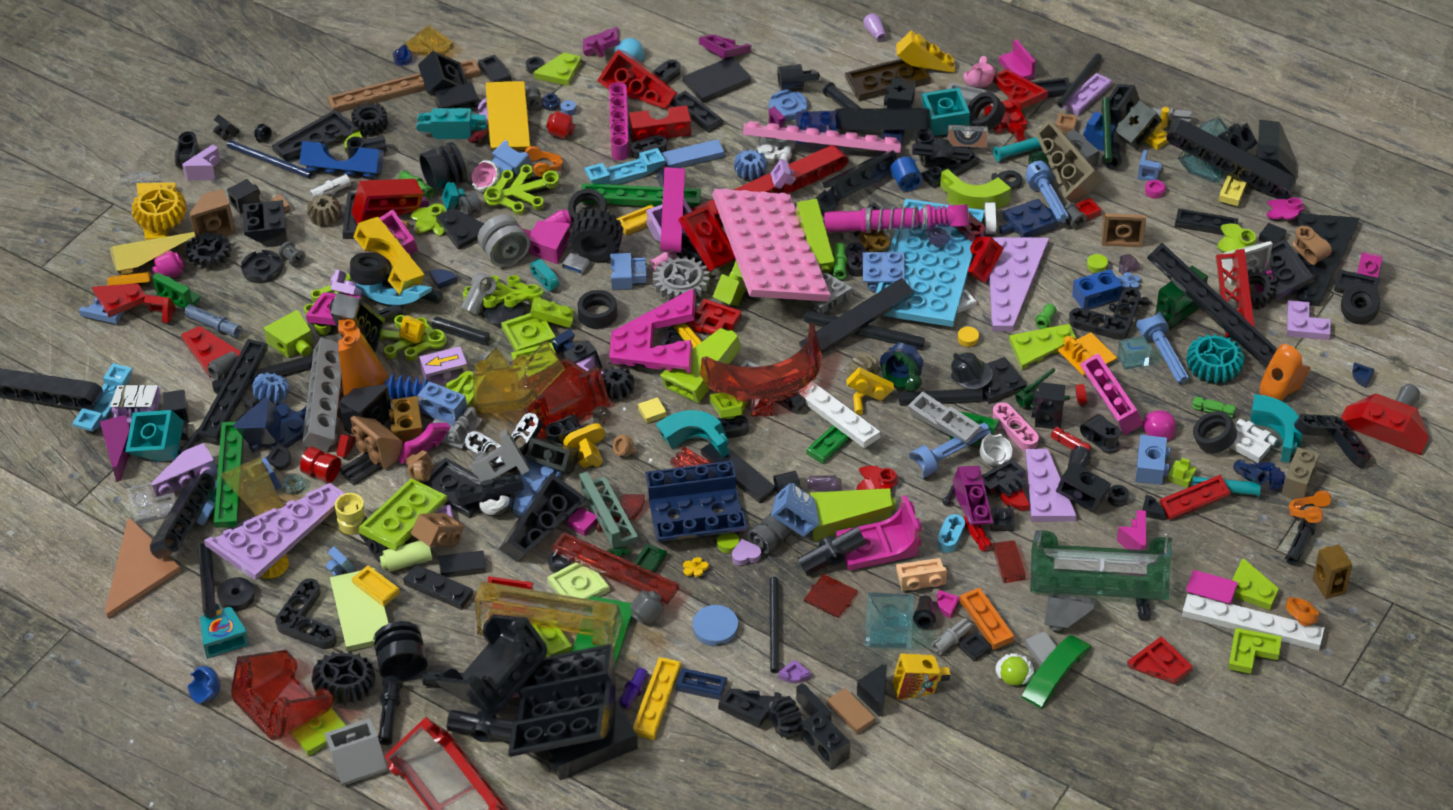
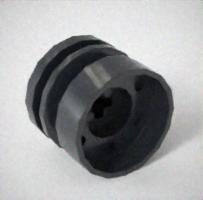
(443, 166)
(400, 650)

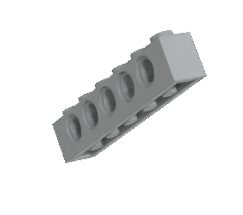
(323, 397)

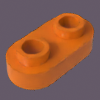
(1302, 611)

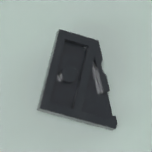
(747, 705)

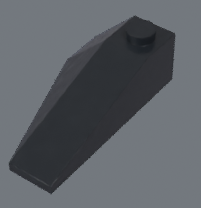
(1274, 148)

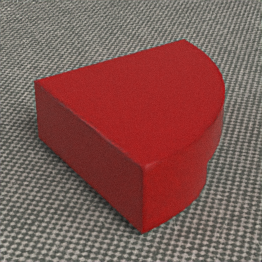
(1018, 131)
(345, 445)
(1016, 500)

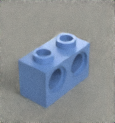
(441, 403)

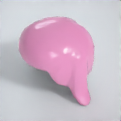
(980, 74)

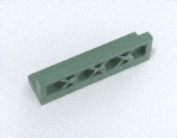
(604, 514)

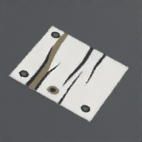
(134, 396)

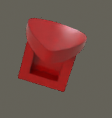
(161, 304)

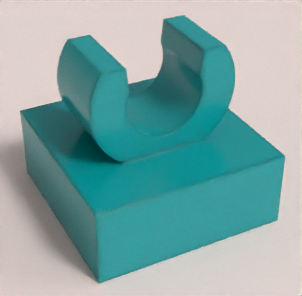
(451, 195)

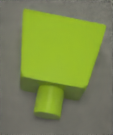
(290, 335)

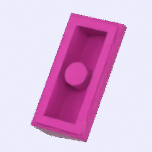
(1212, 586)

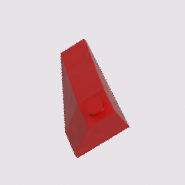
(639, 80)

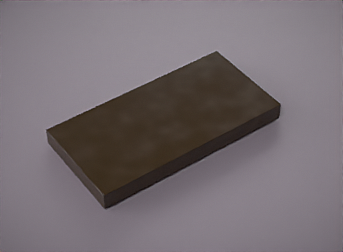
(873, 80)

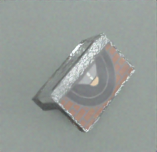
(968, 136)

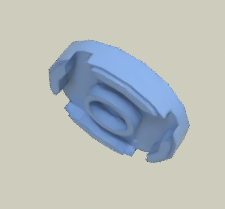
(788, 103)
(715, 625)

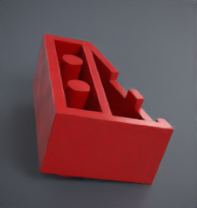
(379, 197)

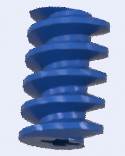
(403, 389)

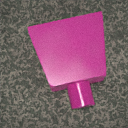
(548, 240)

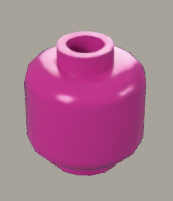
(169, 264)

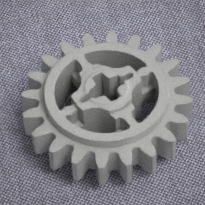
(680, 276)

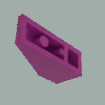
(116, 436)

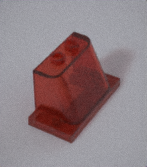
(571, 393)

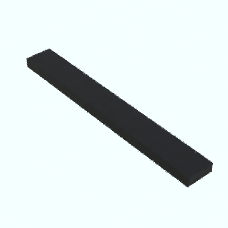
(1212, 304)

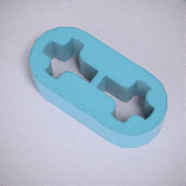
(955, 534)

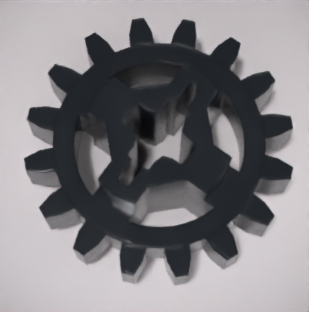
(208, 249)

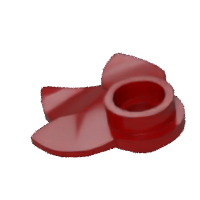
(877, 478)

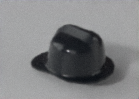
(970, 371)

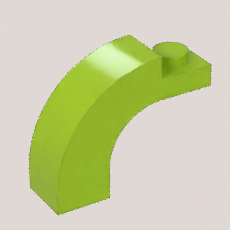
(974, 195)

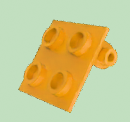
(1084, 348)

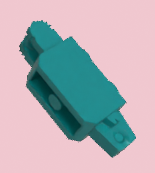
(450, 123)

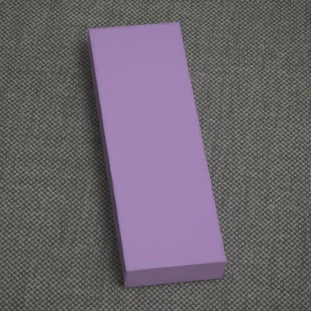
(1088, 94)

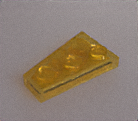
(253, 486)

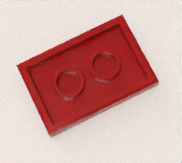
(708, 237)

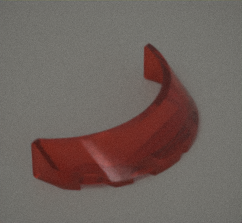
(770, 381)

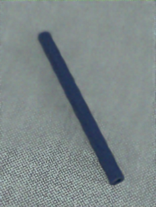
(269, 159)

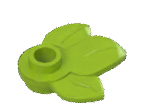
(426, 219)
(1234, 238)

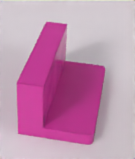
(1019, 61)

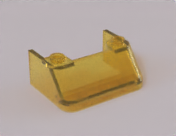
(509, 388)

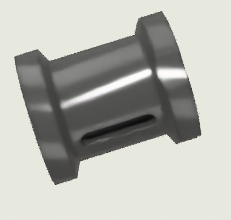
(1074, 215)
(291, 254)

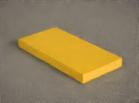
(507, 114)

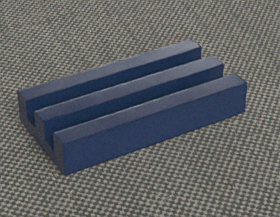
(700, 686)

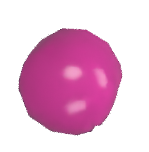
(1160, 424)

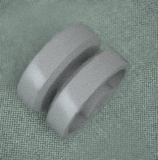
(503, 240)

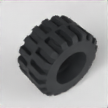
(596, 235)

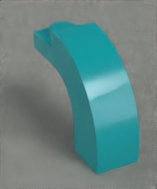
(1279, 417)
(693, 424)

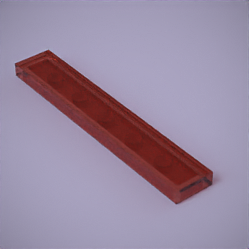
(614, 567)

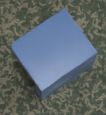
(1148, 169)

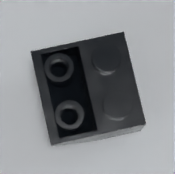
(266, 222)

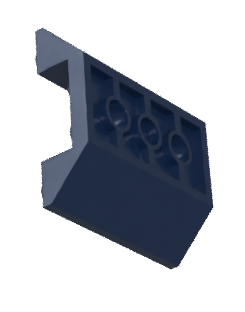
(693, 496)

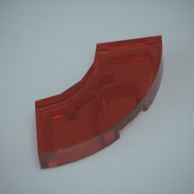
(632, 506)

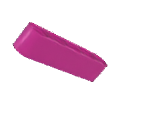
(618, 121)
(672, 209)

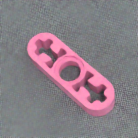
(1014, 418)

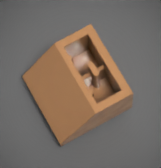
(376, 440)

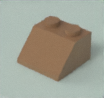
(212, 214)
(1123, 230)

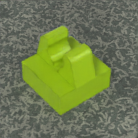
(1182, 473)

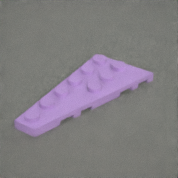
(1013, 278)

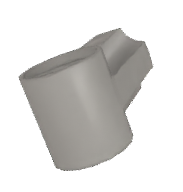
(474, 298)

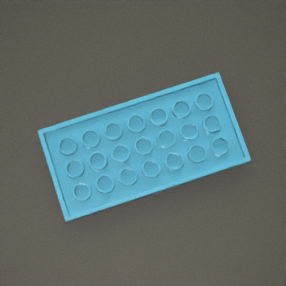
(931, 271)

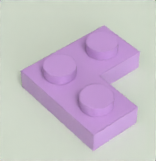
(1301, 325)

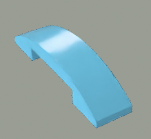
(626, 172)
(390, 295)
(91, 419)

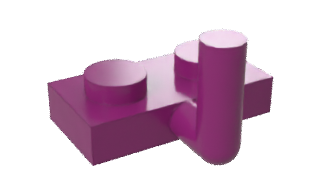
(601, 41)

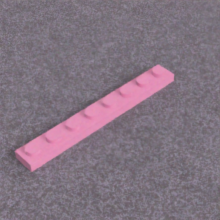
(830, 137)

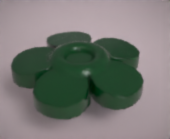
(619, 551)

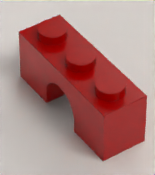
(674, 125)

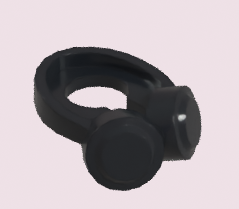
(1014, 184)

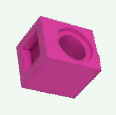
(1370, 264)

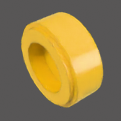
(968, 336)

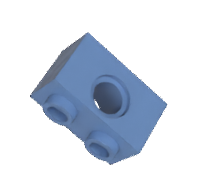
(1151, 459)

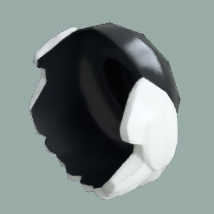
(496, 505)

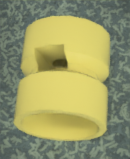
(349, 512)

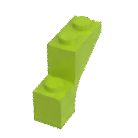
(731, 287)

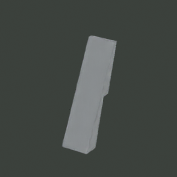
(943, 418)

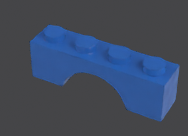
(365, 160)

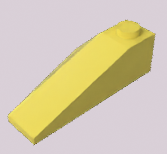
(136, 254)

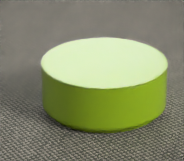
(1097, 263)
(727, 542)

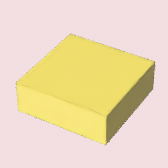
(652, 410)

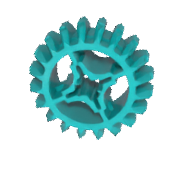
(1215, 358)

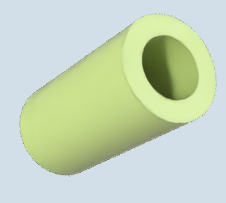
(405, 556)

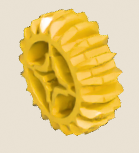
(159, 208)

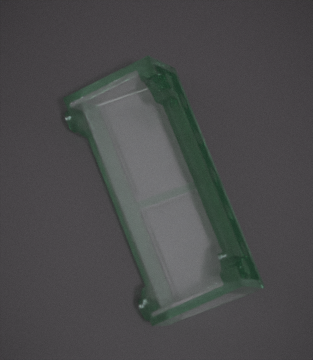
(1100, 570)

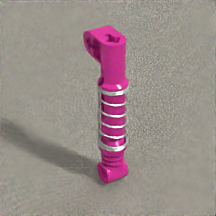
(896, 218)

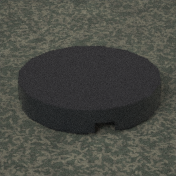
(261, 266)

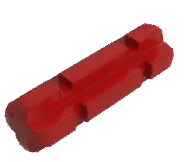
(1068, 439)
(978, 535)

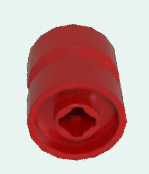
(320, 464)

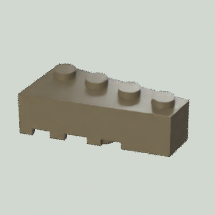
(1070, 166)

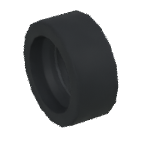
(994, 117)
(582, 195)
(600, 320)
(1210, 421)

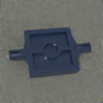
(1029, 219)
(291, 427)

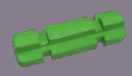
(1212, 406)

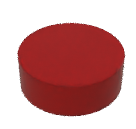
(1081, 394)

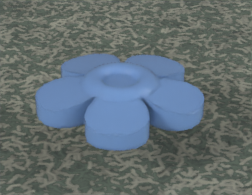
(1128, 280)

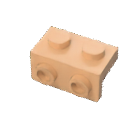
(921, 574)

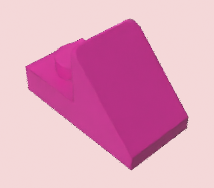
(1134, 536)

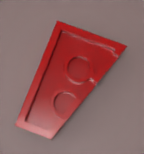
(1018, 89)
(206, 346)

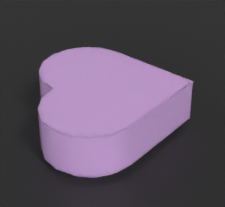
(745, 553)

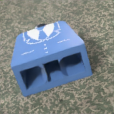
(795, 509)

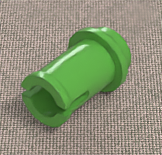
(1044, 319)

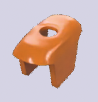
(1288, 361)

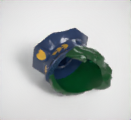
(902, 367)

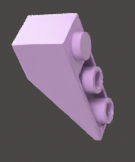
(184, 468)

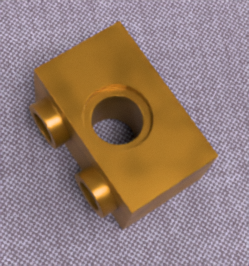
(1332, 571)

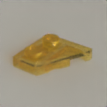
(428, 41)

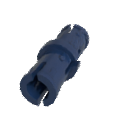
(1250, 472)

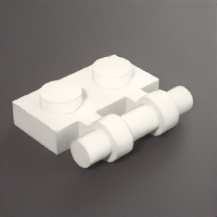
(771, 147)
(1252, 441)

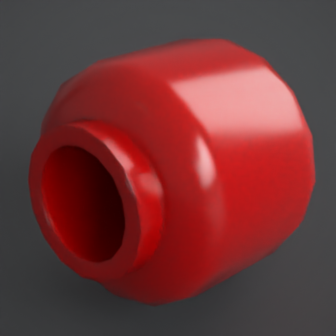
(560, 125)

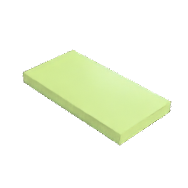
(357, 612)

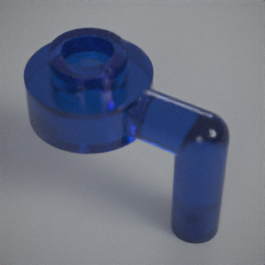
(1275, 475)

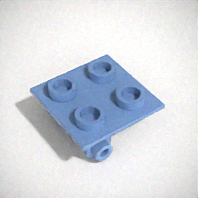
(882, 267)

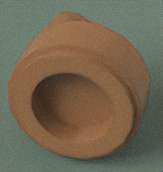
(623, 446)
(421, 471)

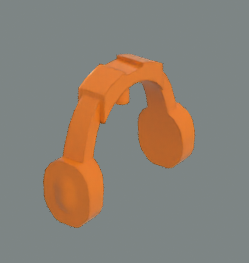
(540, 168)
(1311, 514)

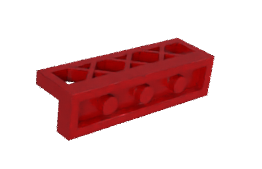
(1241, 280)

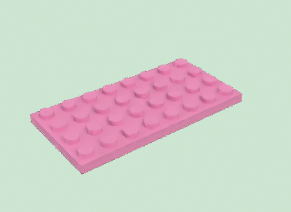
(770, 245)

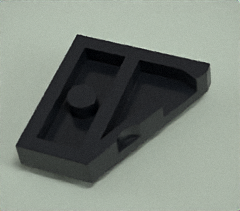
(459, 227)

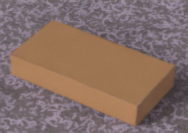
(851, 711)

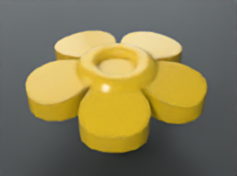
(695, 567)

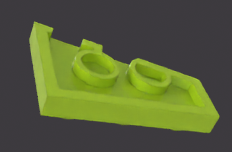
(1039, 343)

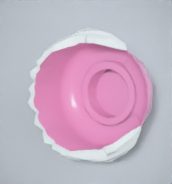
(485, 175)

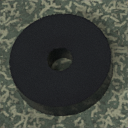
(239, 586)

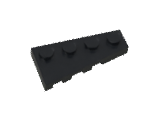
(327, 130)

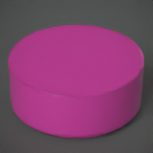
(1155, 189)

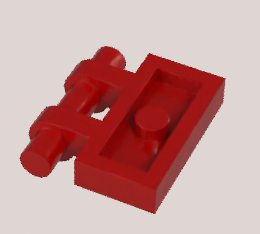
(1011, 116)
(716, 314)

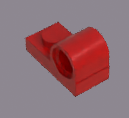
(986, 255)

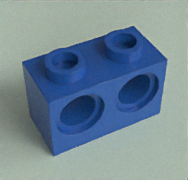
(1097, 289)

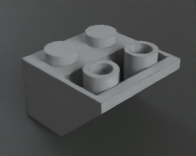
(355, 752)

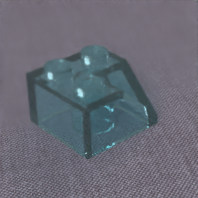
(889, 620)

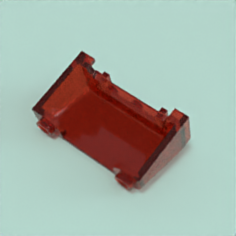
(273, 697)

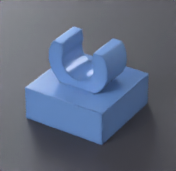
(338, 563)

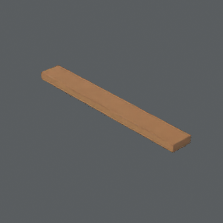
(390, 89)

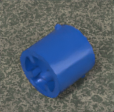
(906, 174)

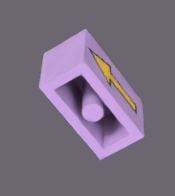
(443, 365)

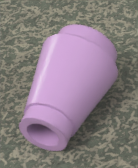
(874, 26)

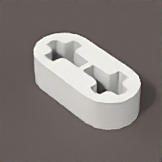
(990, 218)

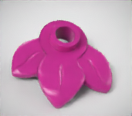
(1285, 209)

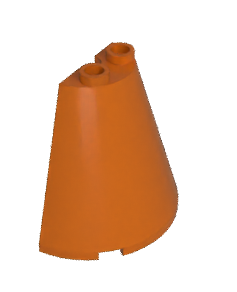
(357, 359)

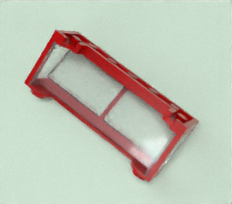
(441, 771)

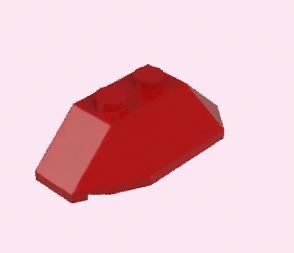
(1388, 422)

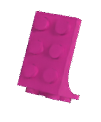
(888, 539)

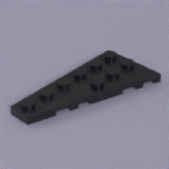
(1338, 233)

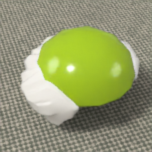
(1014, 669)

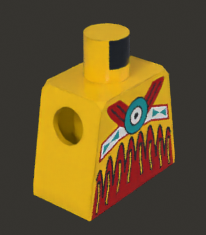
(917, 676)

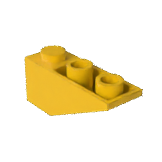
(921, 53)

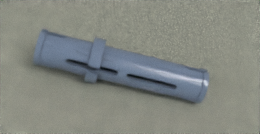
(220, 323)

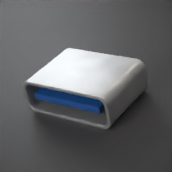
(575, 264)

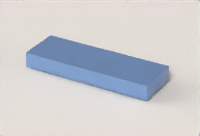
(693, 154)

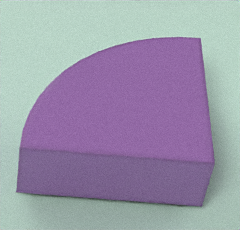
(794, 673)

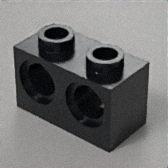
(1239, 136)
(1049, 405)
(825, 740)

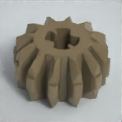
(324, 209)
(865, 361)

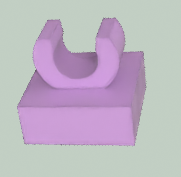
(782, 174)

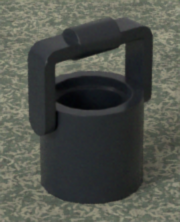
(793, 77)

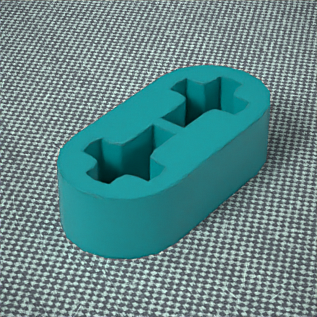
(544, 275)

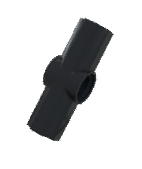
(832, 551)
(480, 726)

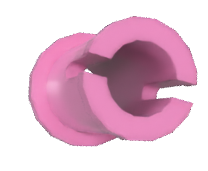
(663, 257)

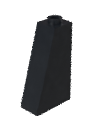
(579, 757)

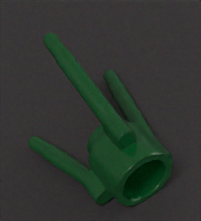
(1025, 397)

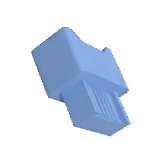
(509, 159)
(627, 271)

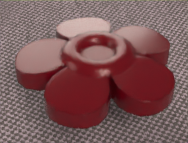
(477, 136)

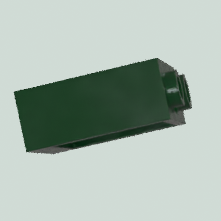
(1175, 303)

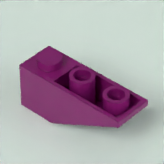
(972, 495)

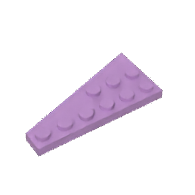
(272, 534)

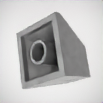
(1066, 610)

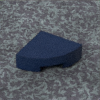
(442, 277)
(1362, 374)

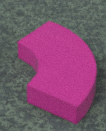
(430, 437)

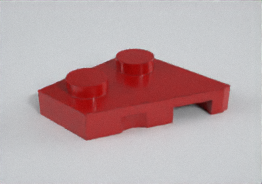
(118, 298)
(1161, 661)

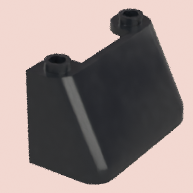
(501, 667)

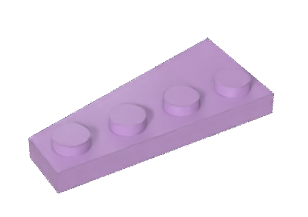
(1043, 480)

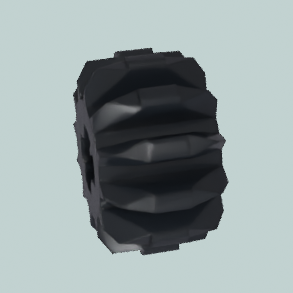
(618, 383)
(785, 716)

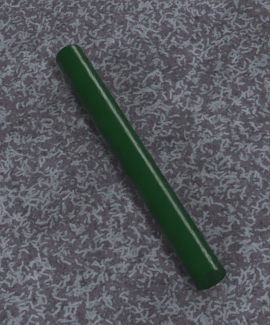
(1107, 130)

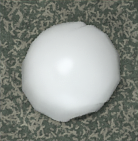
(995, 450)

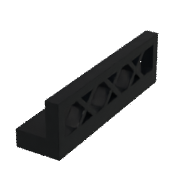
(862, 174)

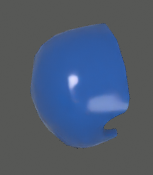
(204, 685)

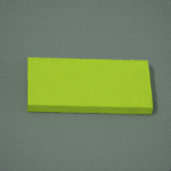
(397, 516)

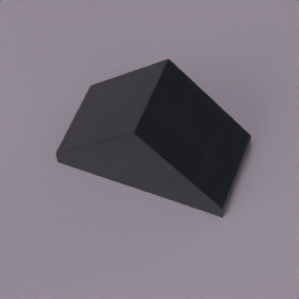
(872, 689)

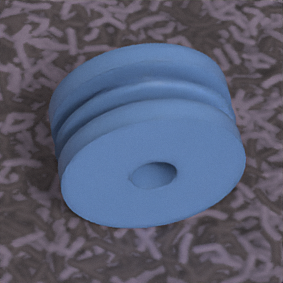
(568, 107)

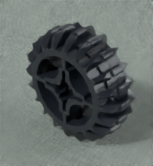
(344, 677)

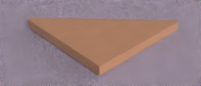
(136, 570)

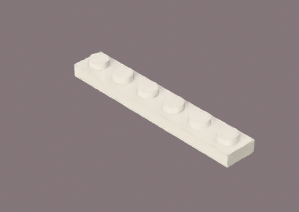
(839, 415)
(1244, 618)

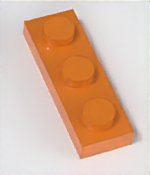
(986, 618)

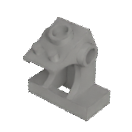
(510, 455)

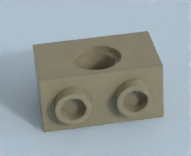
(1300, 474)

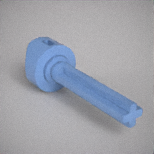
(1041, 181)
(1154, 330)
(928, 459)

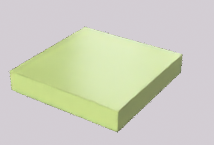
(578, 582)

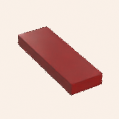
(1195, 497)

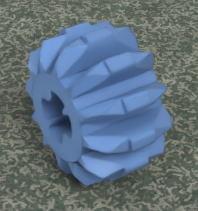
(750, 164)
(271, 386)

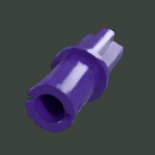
(633, 688)

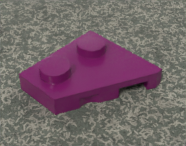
(723, 46)

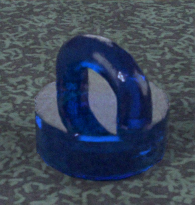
(402, 55)

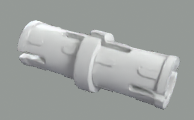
(331, 186)

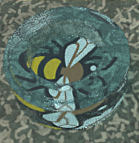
(293, 484)

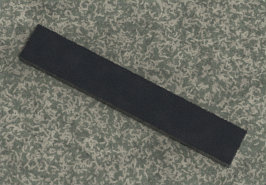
(862, 314)
(232, 390)

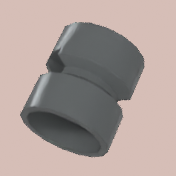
(768, 534)

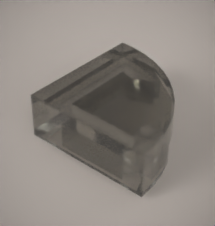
(601, 415)

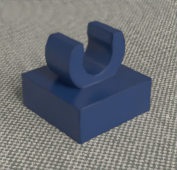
(563, 341)

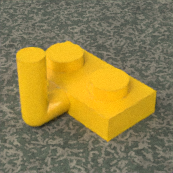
(1158, 137)
(868, 384)

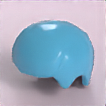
(633, 47)

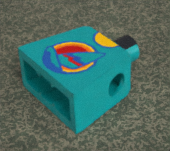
(222, 632)

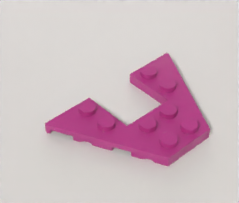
(634, 340)

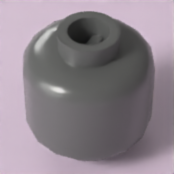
(647, 607)

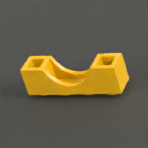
(375, 237)

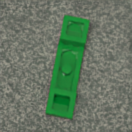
(1053, 670)

